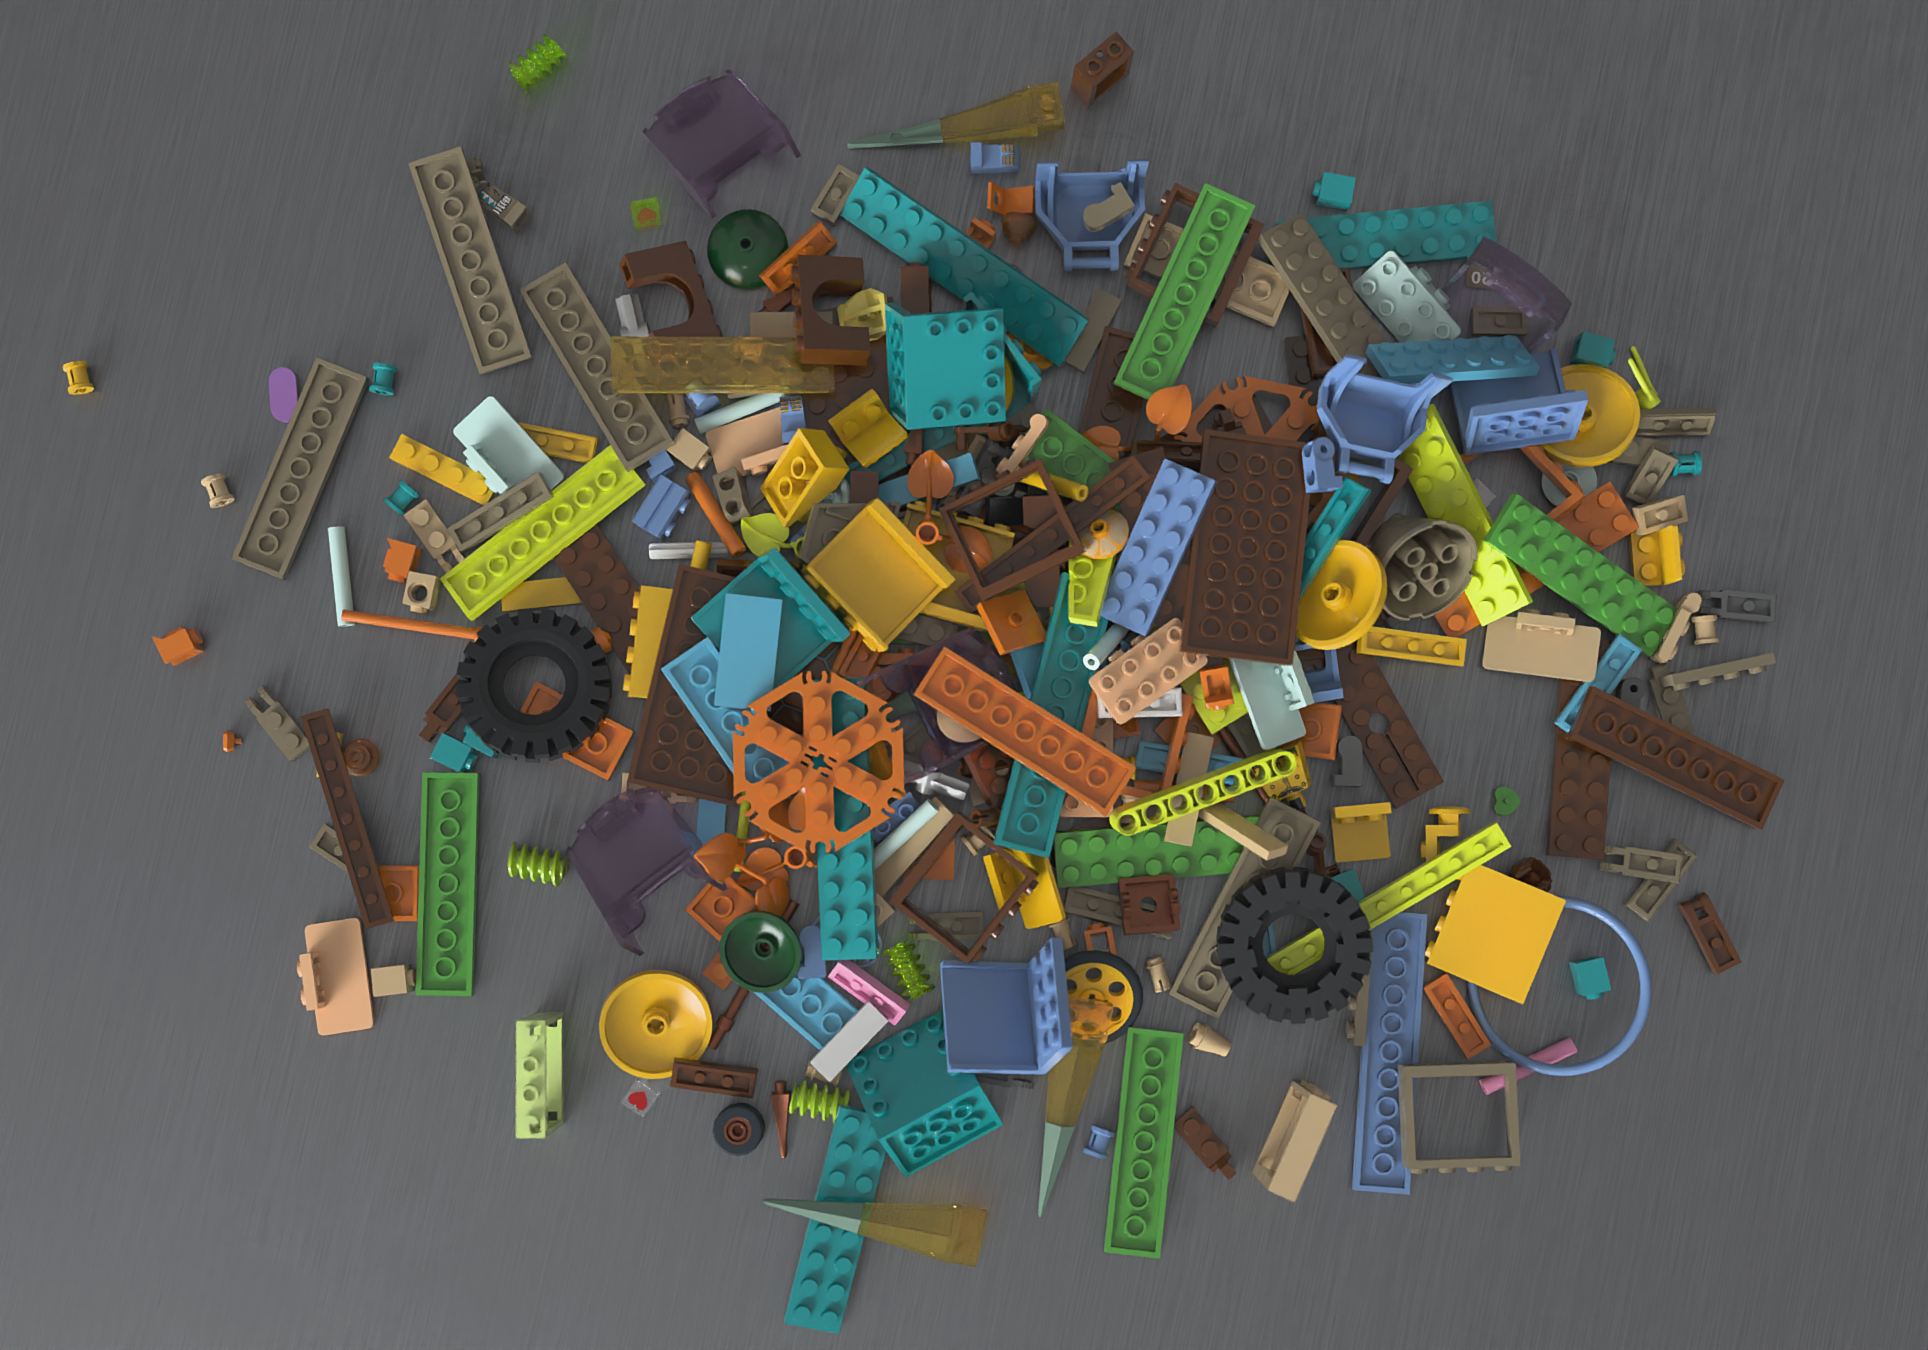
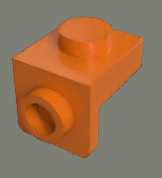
(982, 232)
(1216, 686)

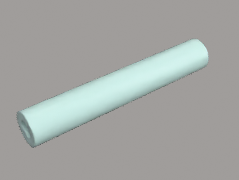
(737, 410)
(340, 572)
(1105, 646)
(904, 831)

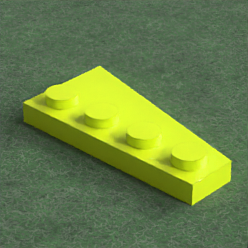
(1088, 587)

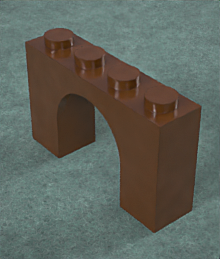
(673, 266)
(817, 339)

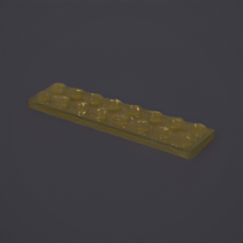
(714, 366)

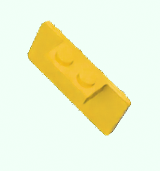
(1043, 904)

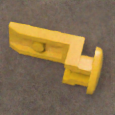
(1447, 825)

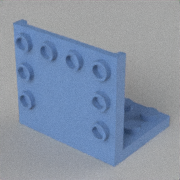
(1518, 409)
(1007, 1014)

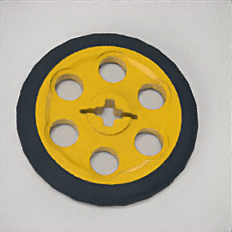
(1112, 969)

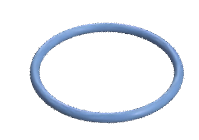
(1621, 1046)

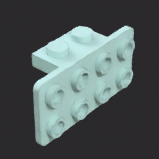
(1406, 301)
(503, 448)
(1273, 699)

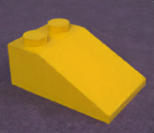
(803, 475)

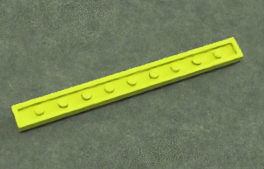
(1400, 894)

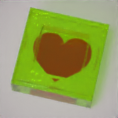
(646, 213)

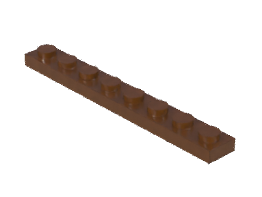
(1052, 533)
(347, 818)

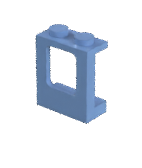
(1323, 682)

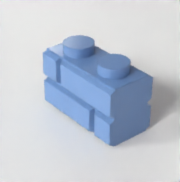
(662, 508)

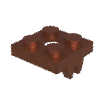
(982, 767)
(1162, 891)

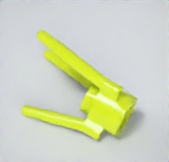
(1646, 394)

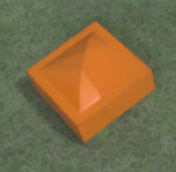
(1127, 729)

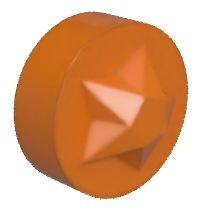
(602, 638)

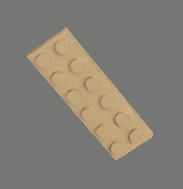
(1258, 292)

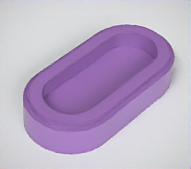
(283, 393)

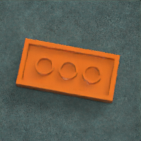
(598, 754)

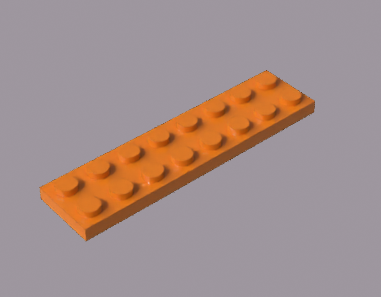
(1597, 521)
(1025, 731)

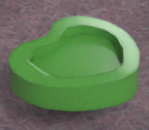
(1505, 801)

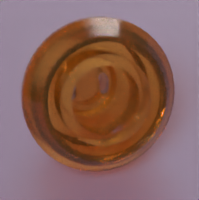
(1018, 227)
(367, 756)

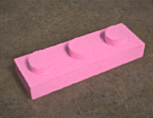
(870, 989)

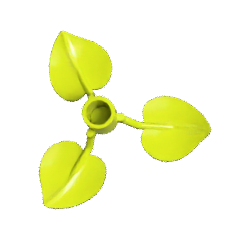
(766, 532)

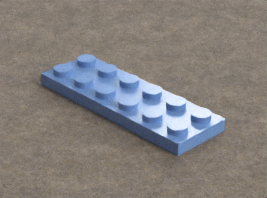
(1156, 546)

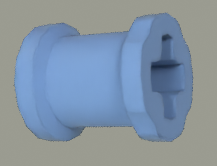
(1099, 1142)

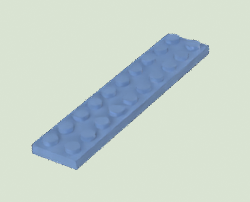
(1390, 1040)

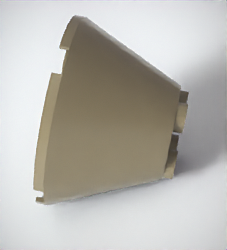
(1424, 564)

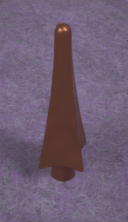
(778, 303)
(914, 445)
(780, 1101)

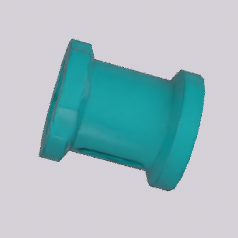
(383, 379)
(1694, 463)
(401, 497)

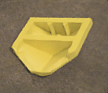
(865, 310)

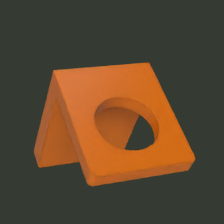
(1011, 199)

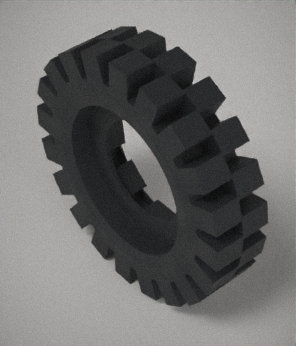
(543, 734)
(1304, 994)

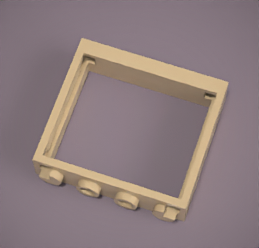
(1294, 1139)

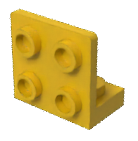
(867, 429)
(1656, 557)
(1360, 832)

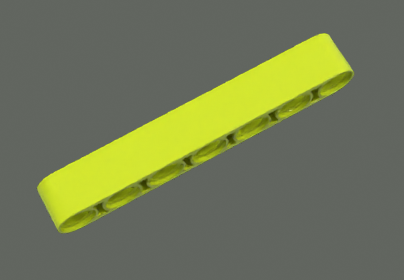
(1216, 791)

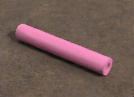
(1548, 1055)

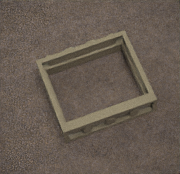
(1407, 1071)

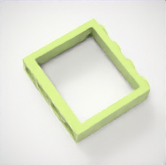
(539, 1074)

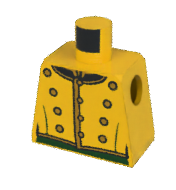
(1294, 783)

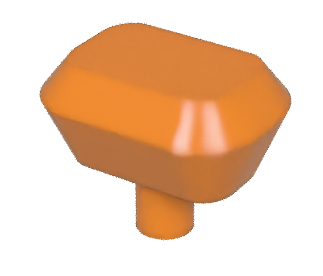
(229, 741)

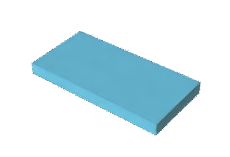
(747, 650)
(811, 1008)

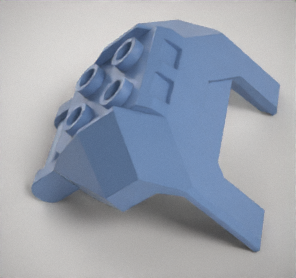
(1061, 204)
(1372, 416)

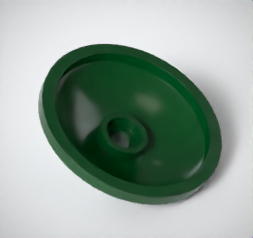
(742, 266)
(752, 964)

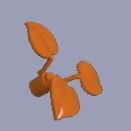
(1166, 407)
(934, 478)
(726, 853)
(769, 861)

